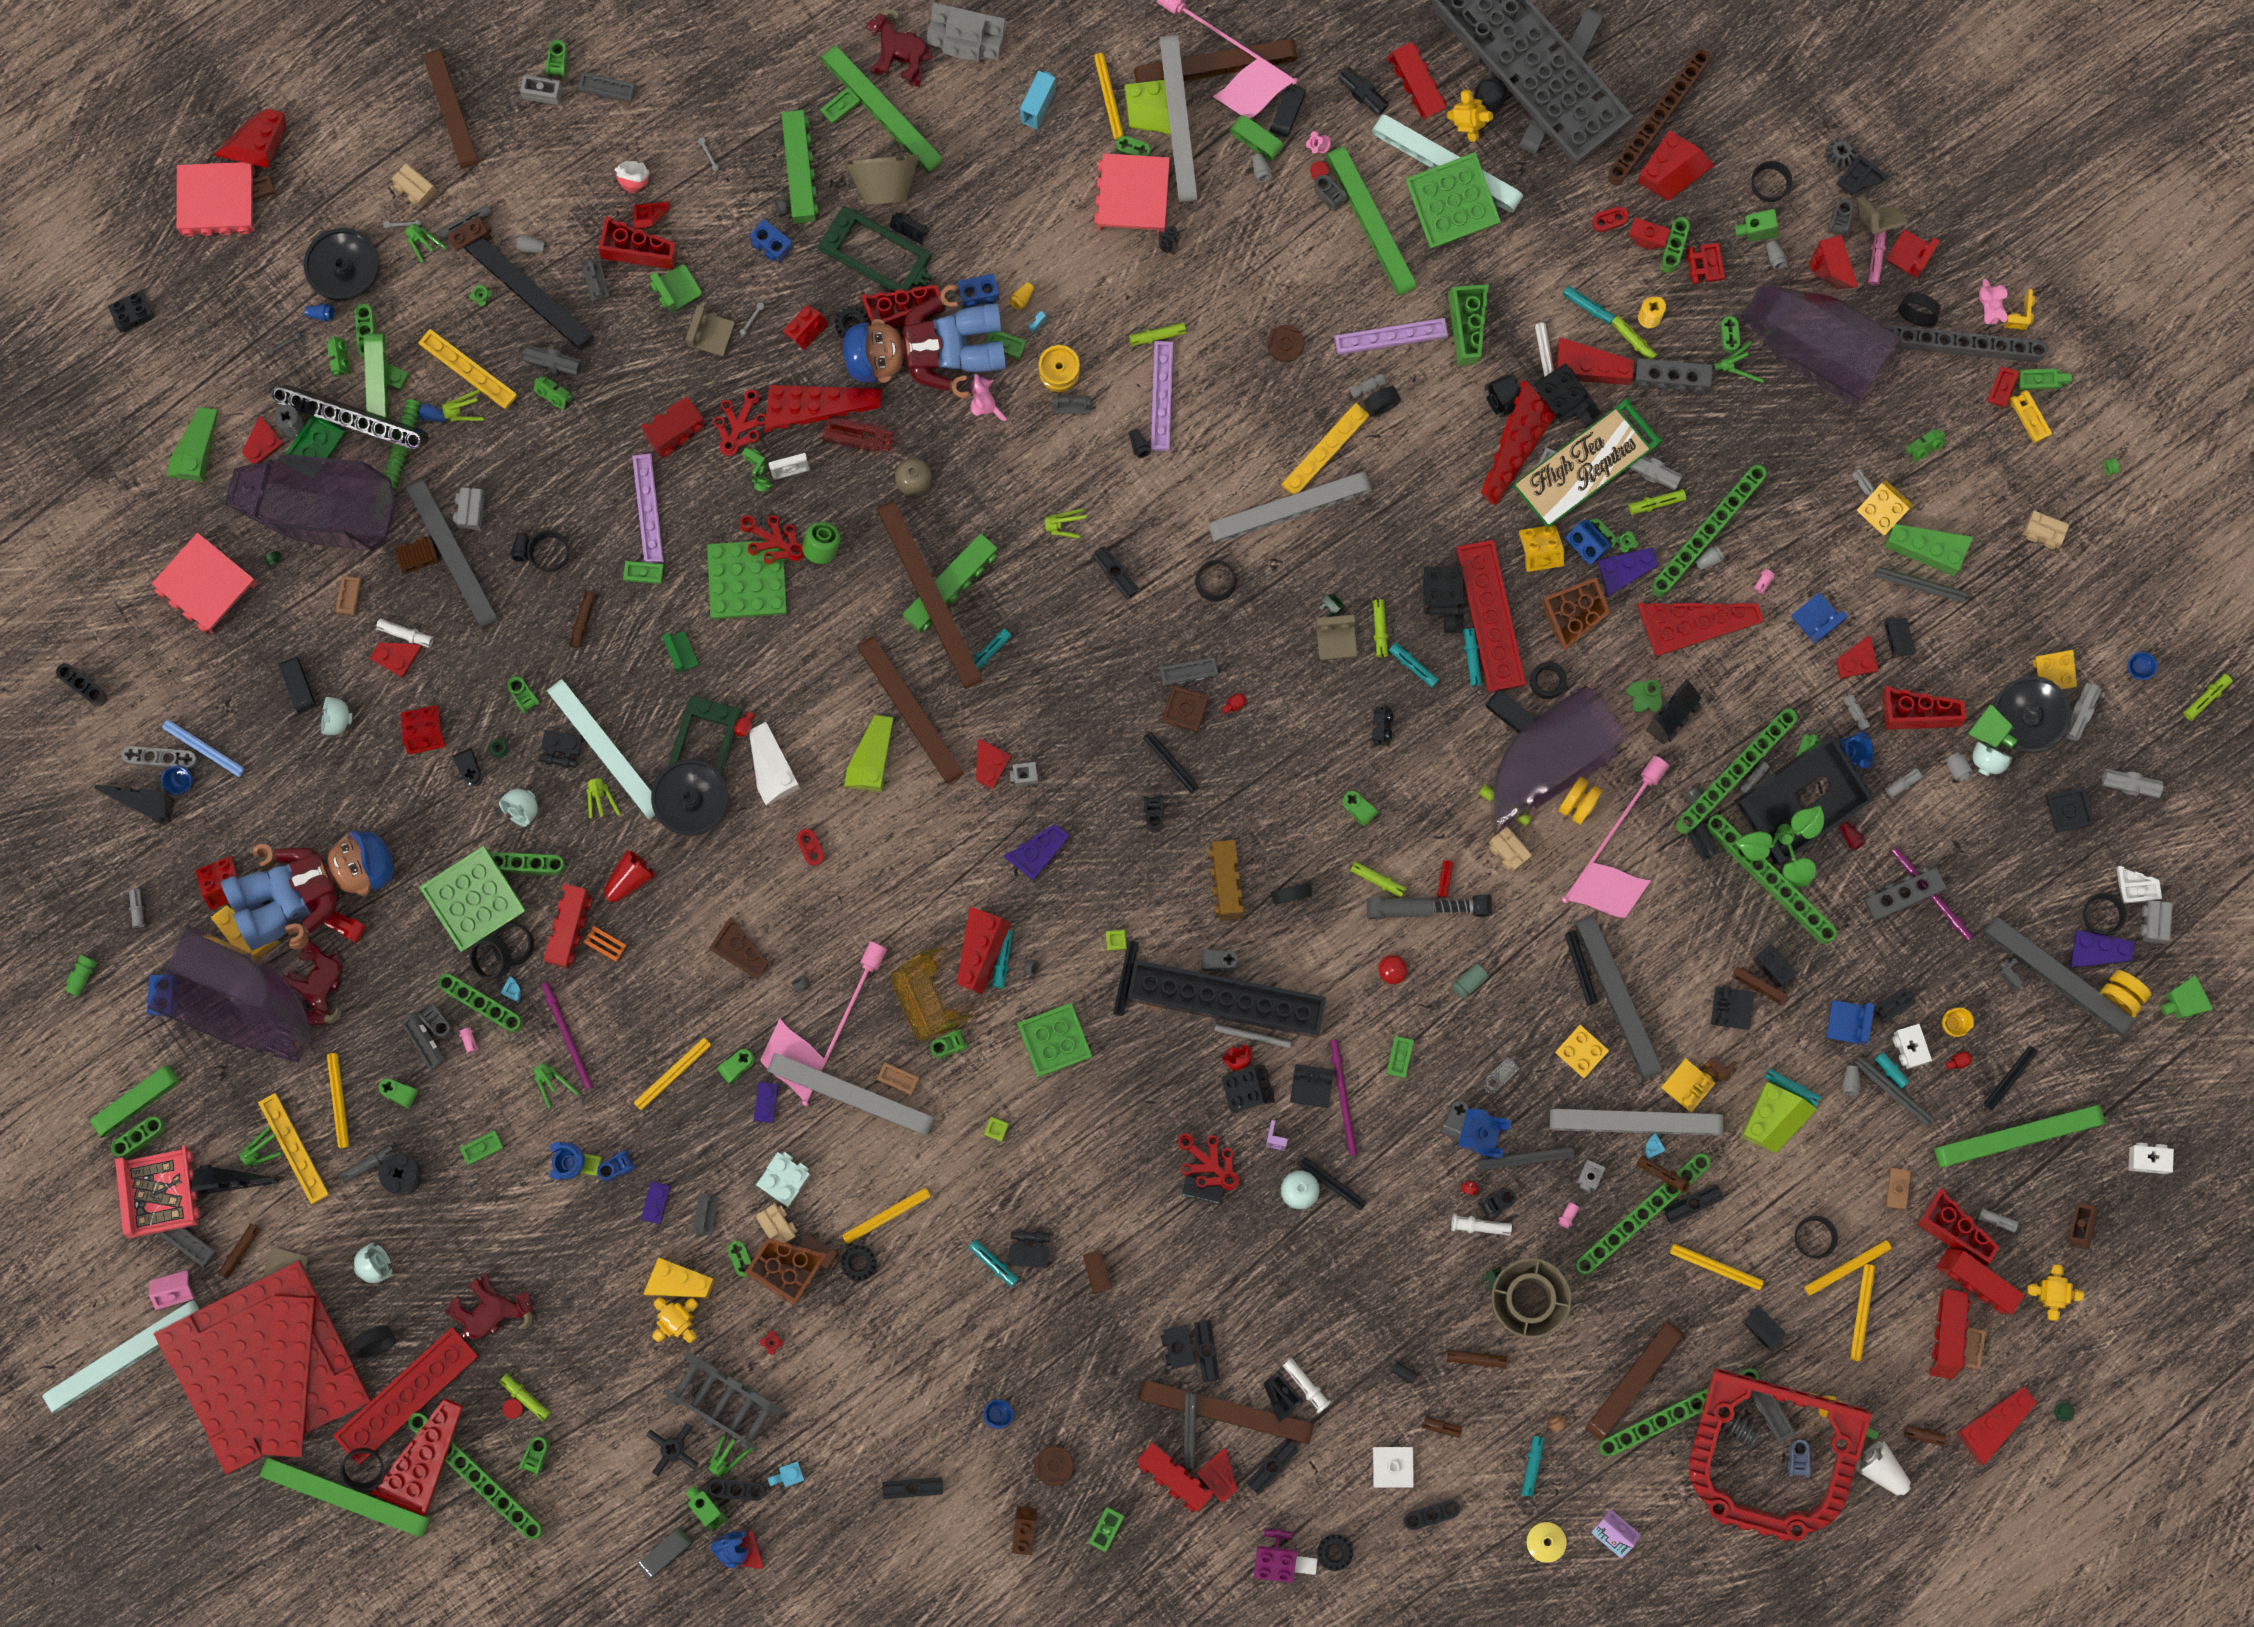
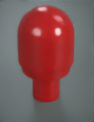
(1234, 703)
(744, 725)
(1959, 1061)

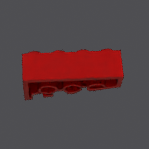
(1417, 80)
(1594, 364)

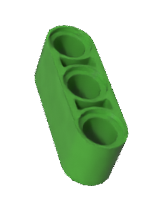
(1256, 137)
(1678, 237)
(363, 324)
(129, 1137)

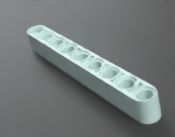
(1435, 155)
(602, 746)
(111, 1363)

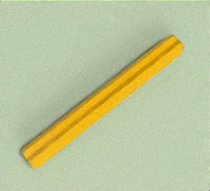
(1108, 96)
(673, 1073)
(338, 1100)
(886, 1215)
(1716, 1266)
(1847, 1268)
(1862, 1313)

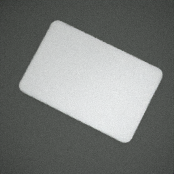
(1306, 1565)

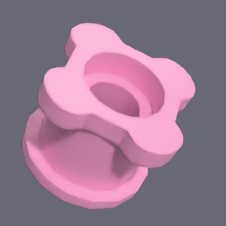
(1318, 143)

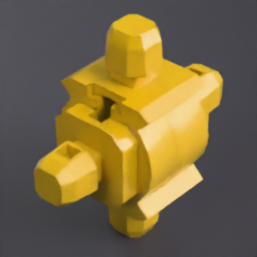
(1469, 115)
(2055, 1292)
(675, 1320)

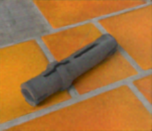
(482, 212)
(374, 1160)

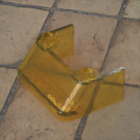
(920, 998)

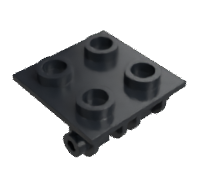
(130, 310)
(1732, 1008)
(1311, 1086)

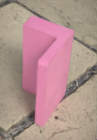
(170, 1290)

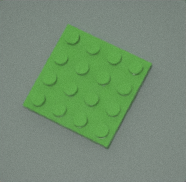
(1453, 200)
(744, 583)
(472, 898)

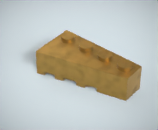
(1227, 880)

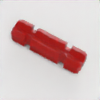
(1445, 879)

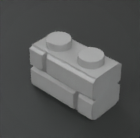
(541, 90)
(470, 508)
(2157, 921)

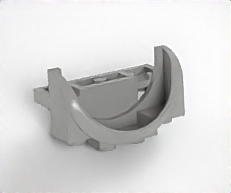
(965, 33)

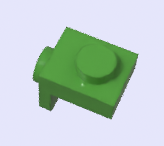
(754, 457)

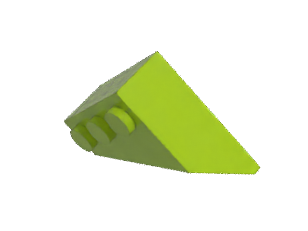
(1148, 106)
(1776, 1117)

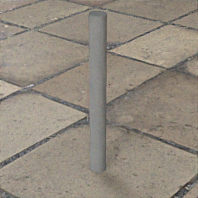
(1252, 1035)

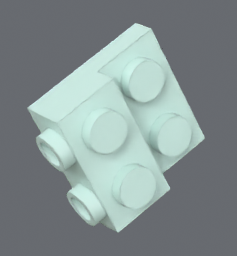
(784, 1178)

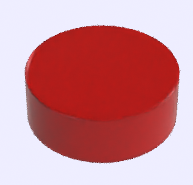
(1318, 168)
(512, 1408)

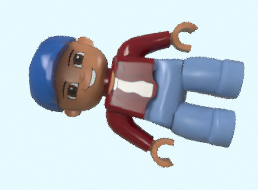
(941, 343)
(304, 887)

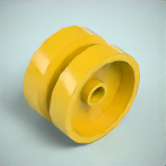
(1059, 368)
(1580, 800)
(2126, 992)

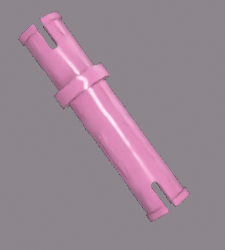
(1878, 249)

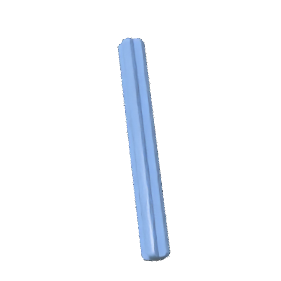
(203, 748)

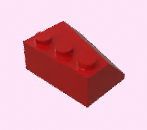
(256, 139)
(1674, 167)
(1832, 263)
(673, 428)

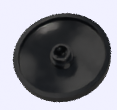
(341, 264)
(2036, 711)
(689, 797)

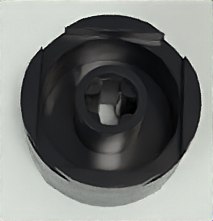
(1502, 394)
(410, 1178)

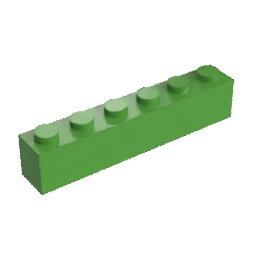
(798, 166)
(955, 579)

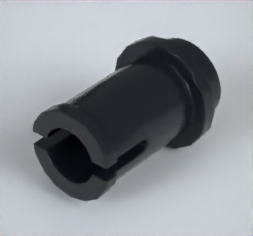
(1404, 1372)

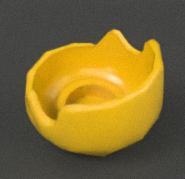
(1957, 1021)

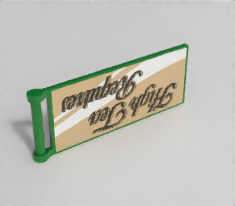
(1586, 464)

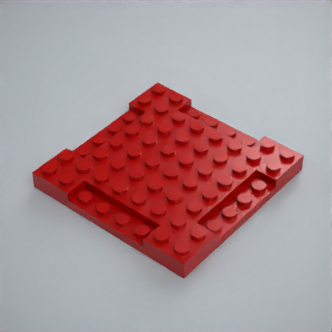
(224, 1364)

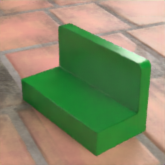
(680, 651)

